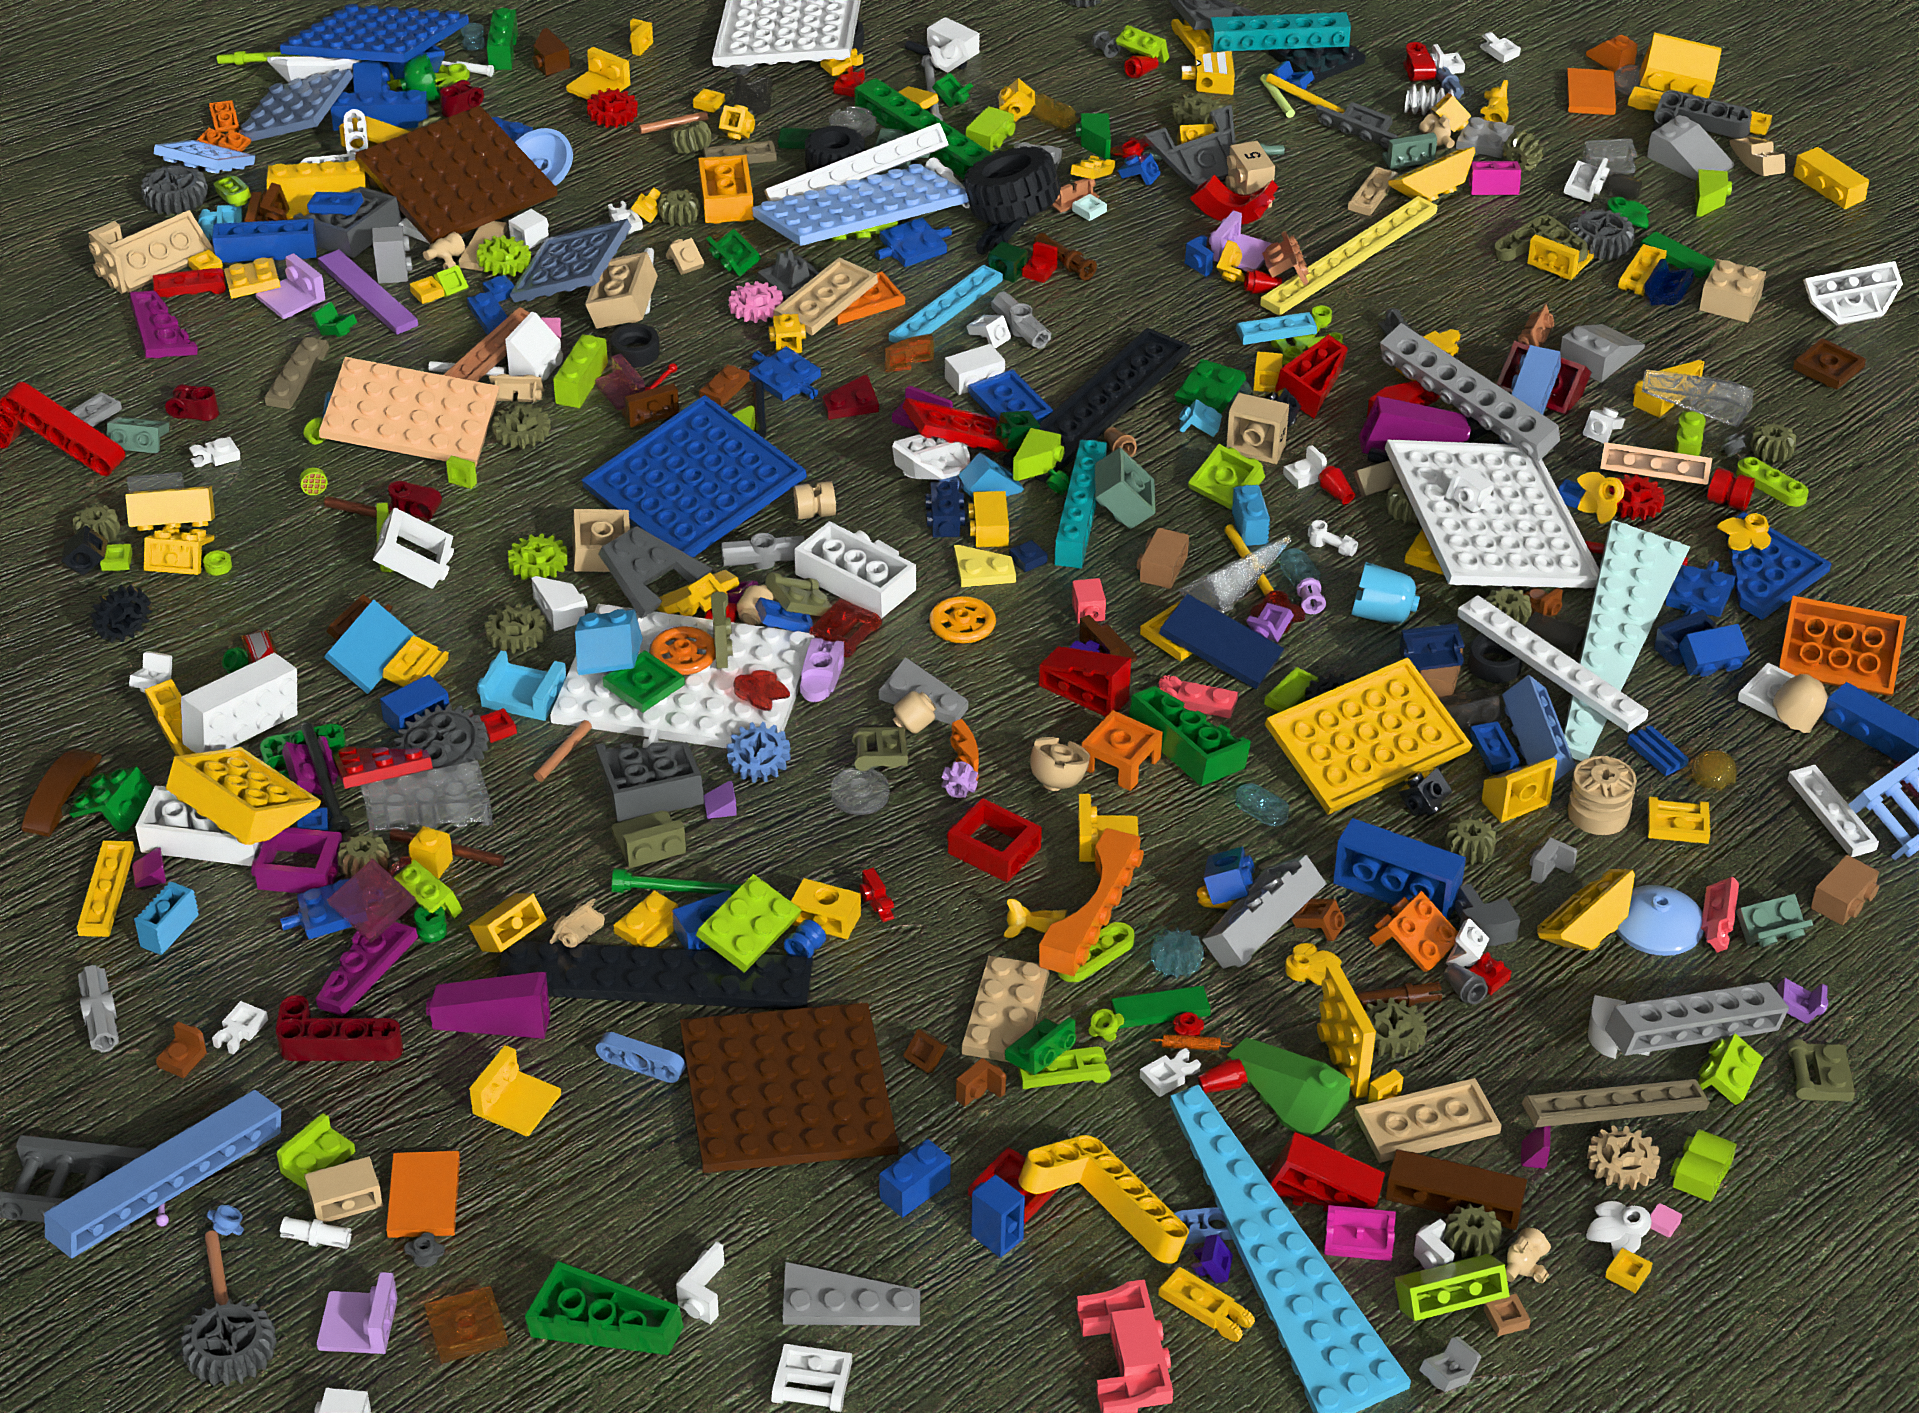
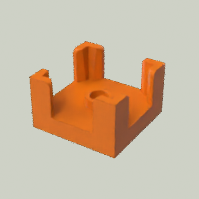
(1123, 745)

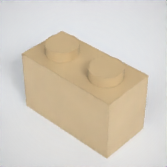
(343, 1190)

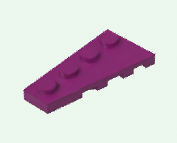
(159, 329)
(363, 967)

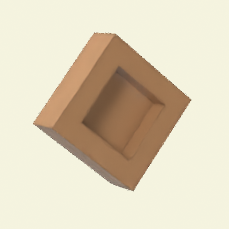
(1507, 1315)

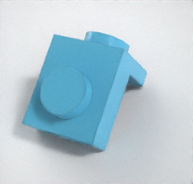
(1200, 416)

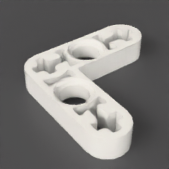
(350, 135)

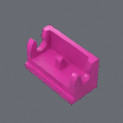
(1494, 178)
(1359, 1233)

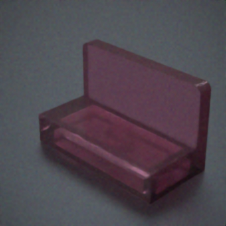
(620, 383)

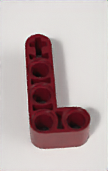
(334, 1038)

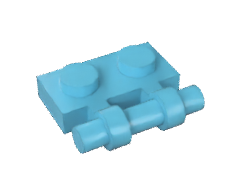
(224, 214)

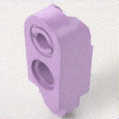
(821, 669)

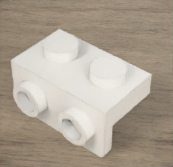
(1586, 180)

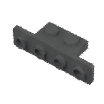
(1359, 121)

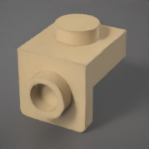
(685, 255)

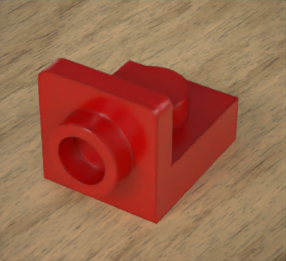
(1042, 262)

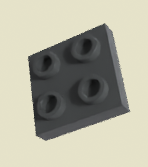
(788, 273)

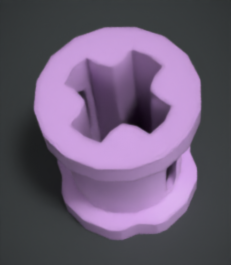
(1318, 599)

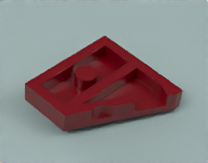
(851, 399)

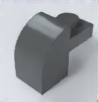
(1495, 918)

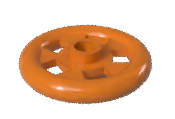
(684, 651)

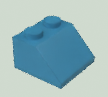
(607, 641)

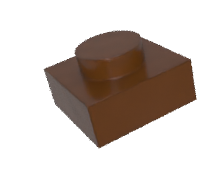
(925, 1050)

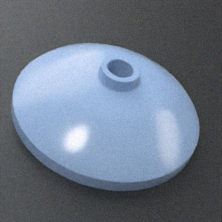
(548, 150)
(1661, 921)

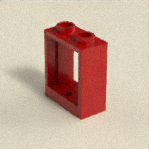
(990, 860)

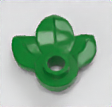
(1633, 210)

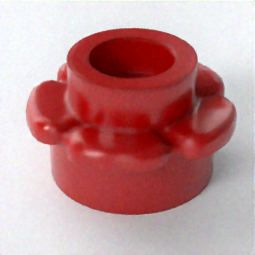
(1188, 1024)

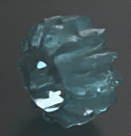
(1177, 953)

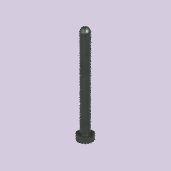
(338, 822)

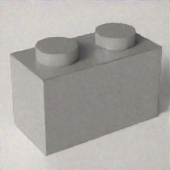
(390, 254)

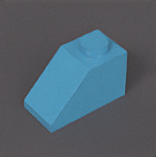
(987, 475)

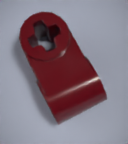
(460, 98)
(195, 401)
(415, 499)

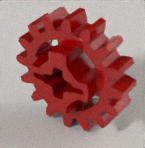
(612, 108)
(1639, 497)

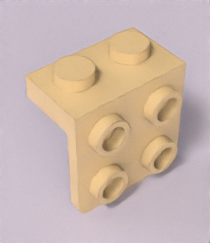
(107, 259)

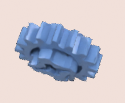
(758, 752)

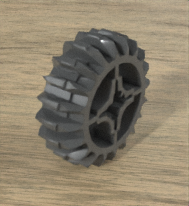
(174, 189)
(1604, 232)
(210, 1354)

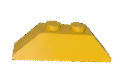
(1436, 176)
(1590, 912)

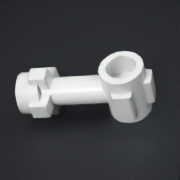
(1319, 536)

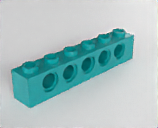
(1280, 31)
(1079, 506)

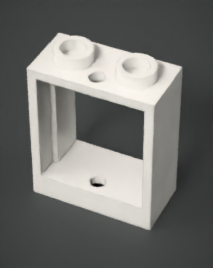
(407, 561)

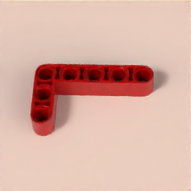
(31, 408)

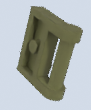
(798, 594)
(721, 629)
(890, 747)
(1830, 1068)

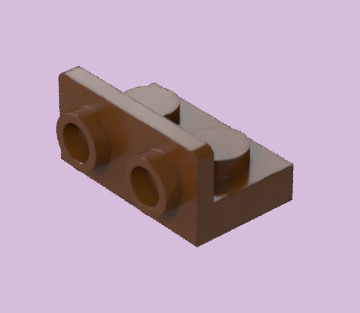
(651, 405)

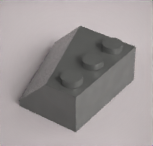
(354, 232)
(650, 778)

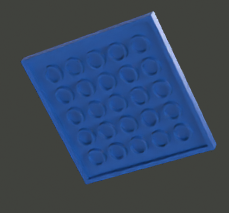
(375, 33)
(695, 477)

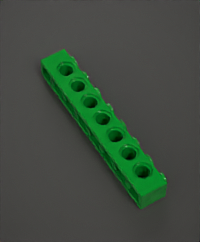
(901, 113)

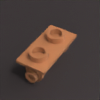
(1069, 195)
(1537, 328)

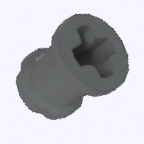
(1098, 44)

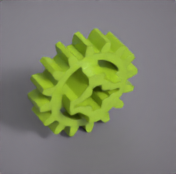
(503, 256)
(537, 557)

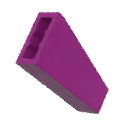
(1409, 421)
(493, 1006)

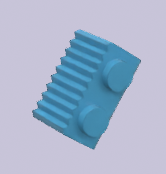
(1251, 515)
(166, 917)

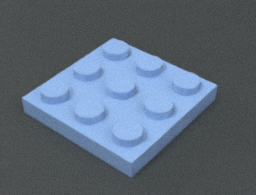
(198, 153)

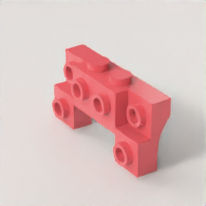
(1136, 1344)

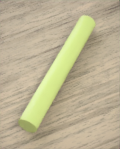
(1278, 97)

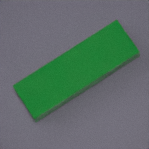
(1680, 255)
(1161, 1006)

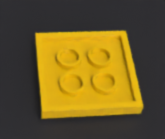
(1346, 1030)

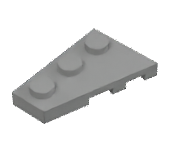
(910, 678)

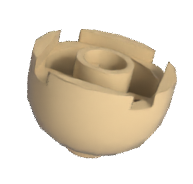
(1058, 764)

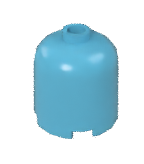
(1386, 595)

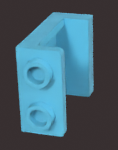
(521, 688)

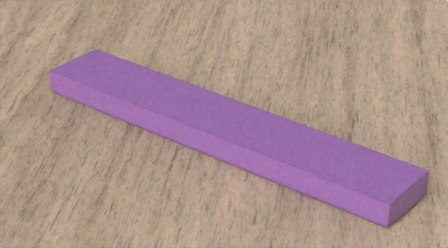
(368, 292)

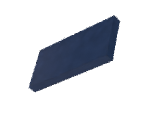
(1221, 641)

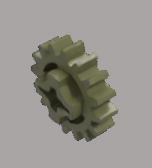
(1194, 109)
(521, 426)
(516, 628)
(1396, 1027)

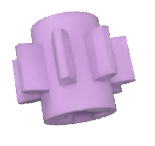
(959, 779)

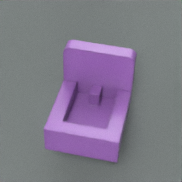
(1271, 621)
(1801, 1002)

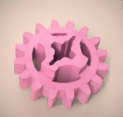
(755, 301)

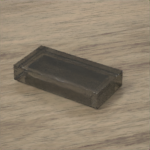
(1556, 632)

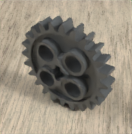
(447, 736)

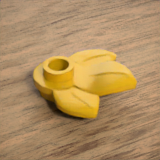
(1597, 495)
(1746, 532)
(1309, 963)

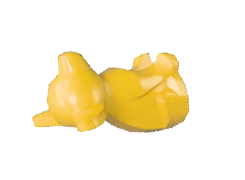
(1497, 107)
(1021, 918)

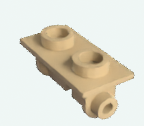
(527, 386)
(578, 925)

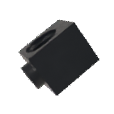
(84, 550)

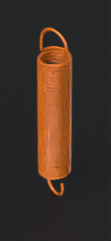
(1191, 1042)

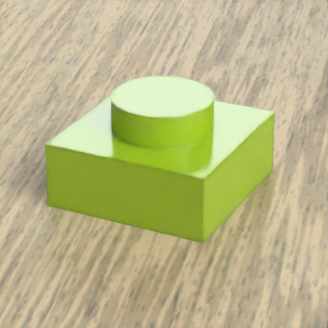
(451, 280)
(461, 472)
(117, 557)

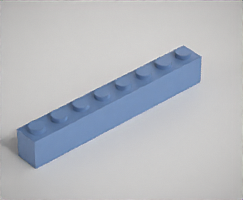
(162, 1173)

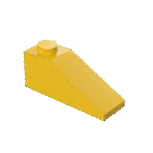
(1658, 406)

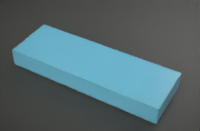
(1276, 328)

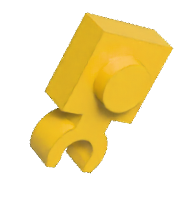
(837, 67)

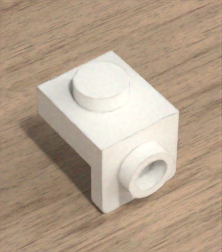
(1451, 60)
(1601, 423)
(155, 670)
(1468, 946)
(1430, 1246)

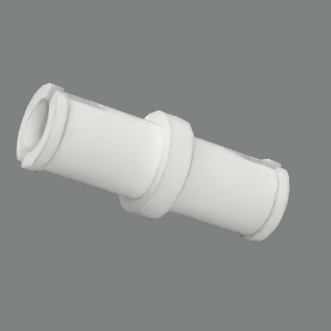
(315, 1232)

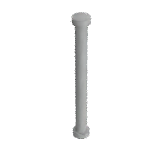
(930, 81)

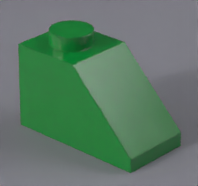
(1095, 133)

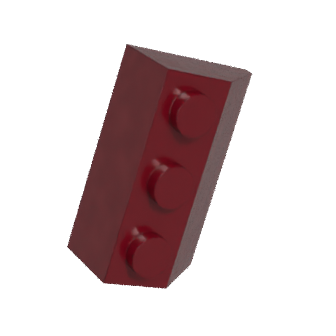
(1568, 384)

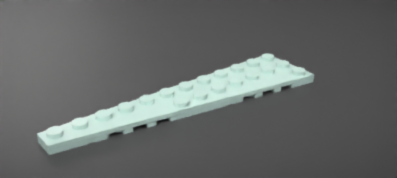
(1627, 598)

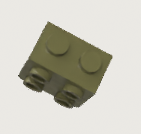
(649, 838)

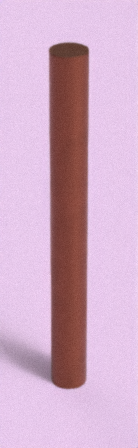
(357, 508)
(457, 850)

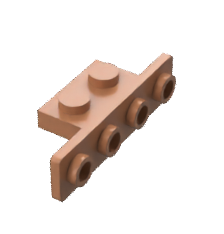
(1285, 255)

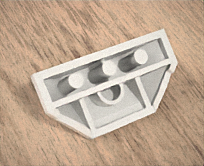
(304, 67)
(1855, 293)
(930, 457)

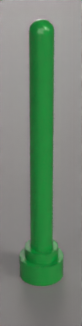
(625, 880)

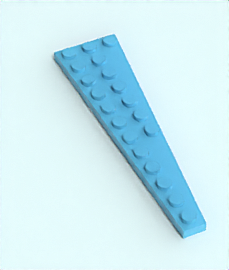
(1317, 1320)

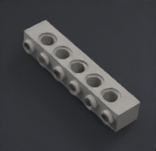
(1696, 1018)

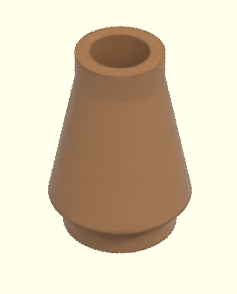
(1120, 439)

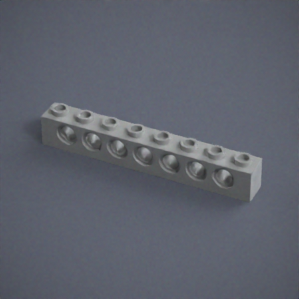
(1470, 392)

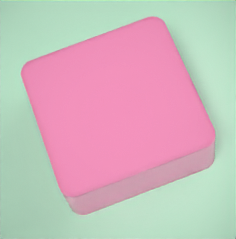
(554, 324)
(1665, 1220)

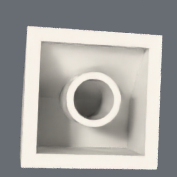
(533, 349)

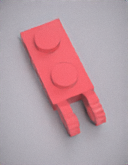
(1200, 697)

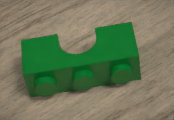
(501, 38)

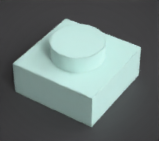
(1089, 207)

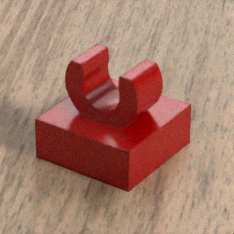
(1492, 971)

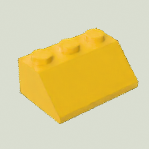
(1679, 65)

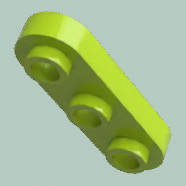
(233, 190)
(1773, 482)
(1113, 942)

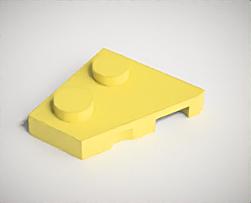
(983, 567)

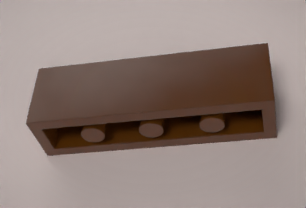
(1446, 1184)

